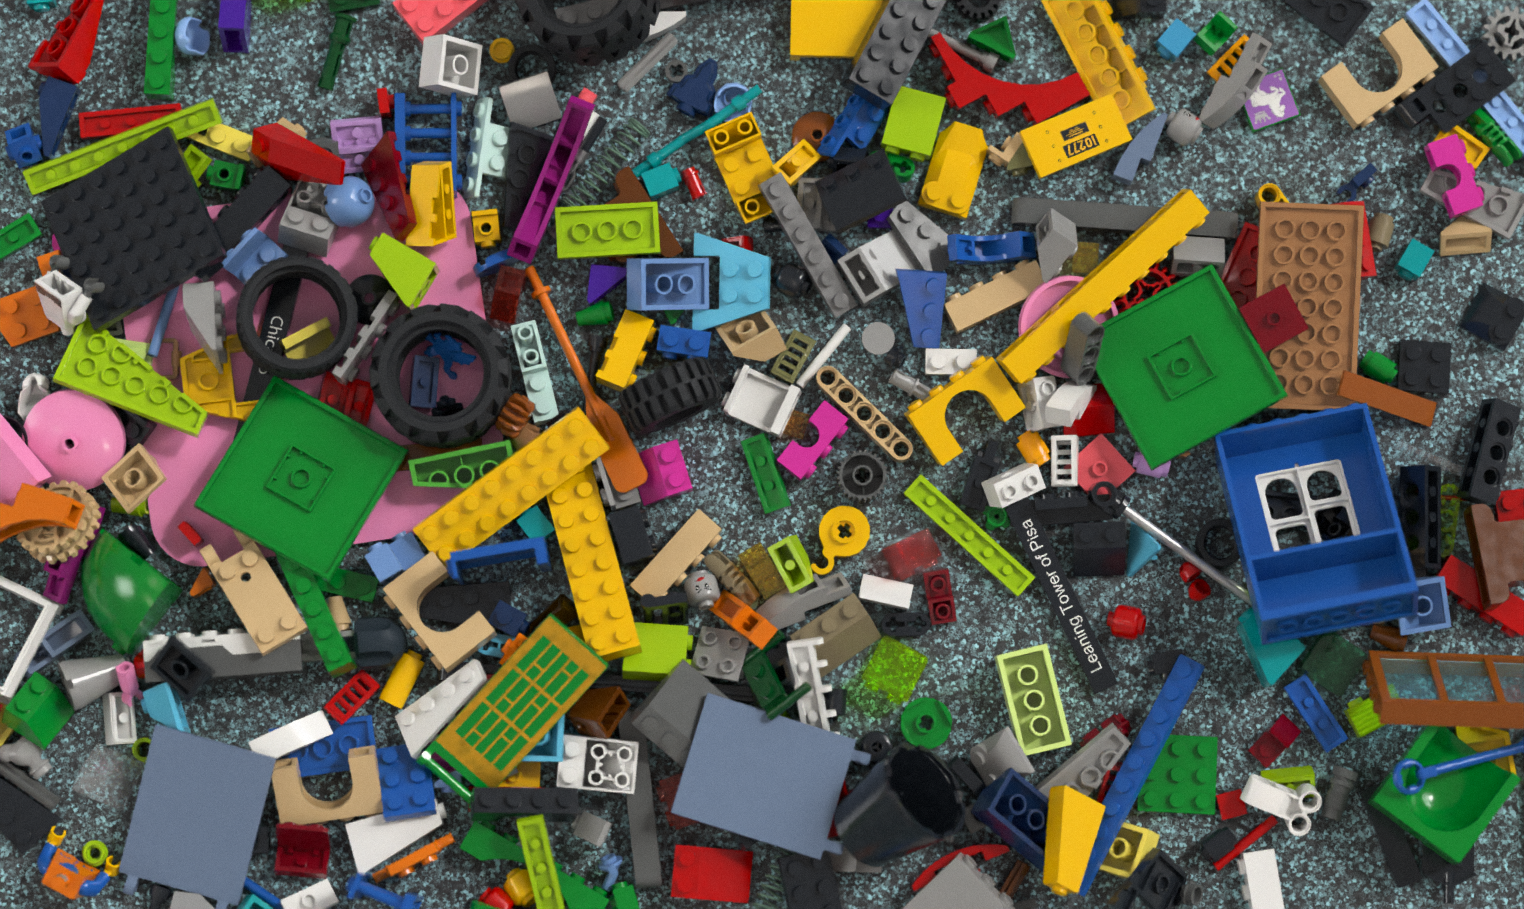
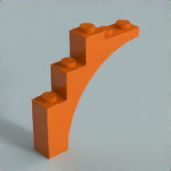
(36, 509)

